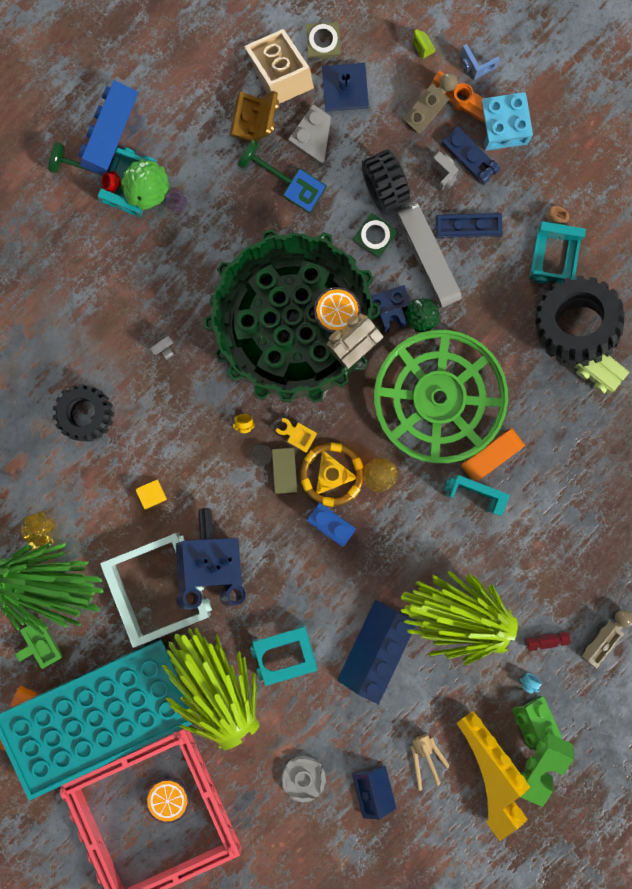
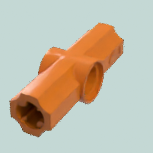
(471, 105)

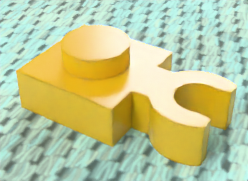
(299, 436)

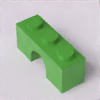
(551, 755)

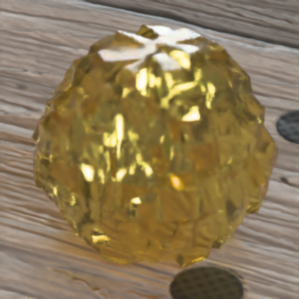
(380, 475)

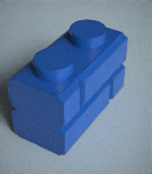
(331, 524)

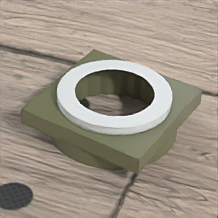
(323, 53)

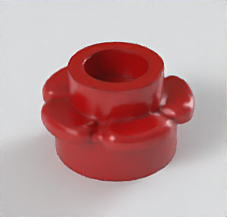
(110, 181)

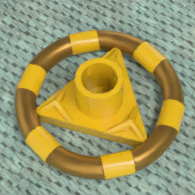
(332, 474)

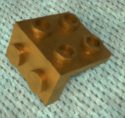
(253, 116)

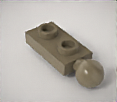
(430, 103)
(607, 638)

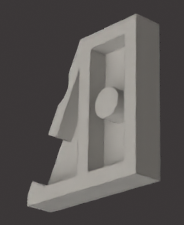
(312, 134)

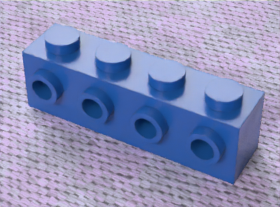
(108, 128)

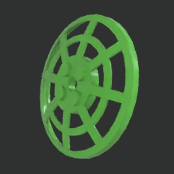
(452, 388)

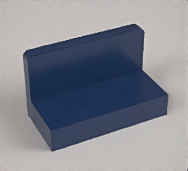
(374, 793)

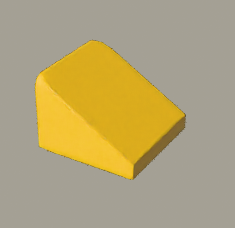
(151, 494)

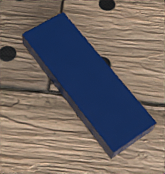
(469, 225)

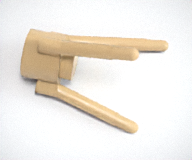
(423, 746)

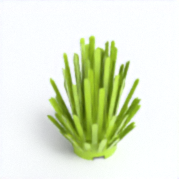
(461, 618)
(217, 699)

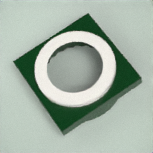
(376, 249)

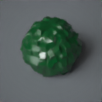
(422, 315)

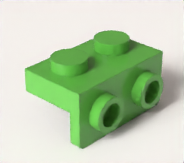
(535, 721)

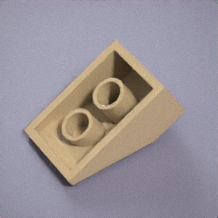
(280, 66)

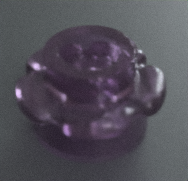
(175, 194)

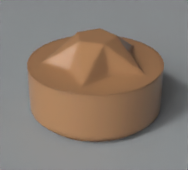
(558, 215)

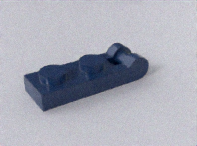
(470, 155)

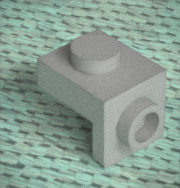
(446, 167)

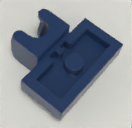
(391, 306)

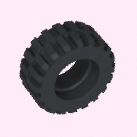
(580, 294)

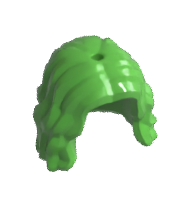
(145, 181)

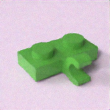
(41, 647)

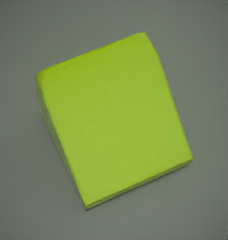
(422, 44)

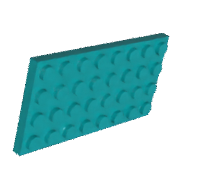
(92, 720)

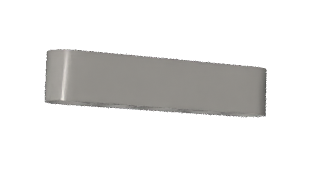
(428, 255)

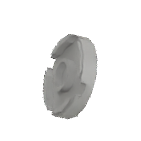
(303, 778)

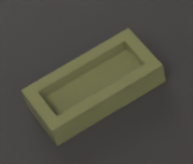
(284, 470)

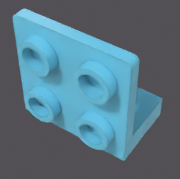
(506, 121)

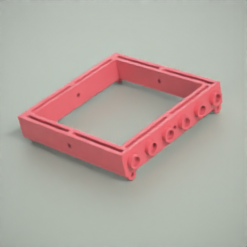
(91, 836)

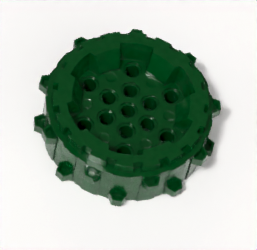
(242, 296)

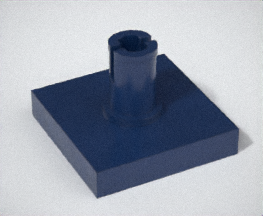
(345, 87)

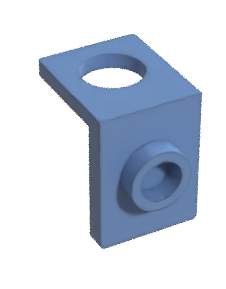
(470, 64)

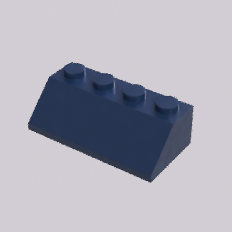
(376, 652)

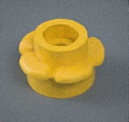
(243, 423)

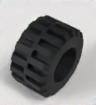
(386, 181)
(66, 406)

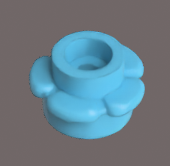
(530, 683)

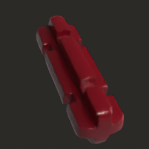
(548, 641)

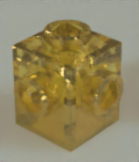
(38, 530)

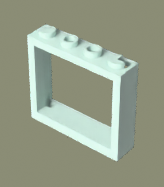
(123, 603)

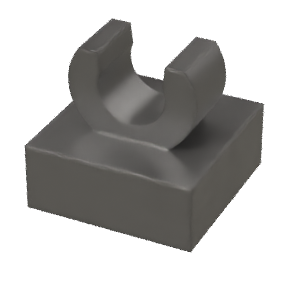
(162, 345)

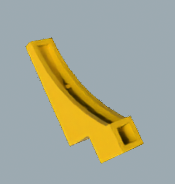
(500, 776)

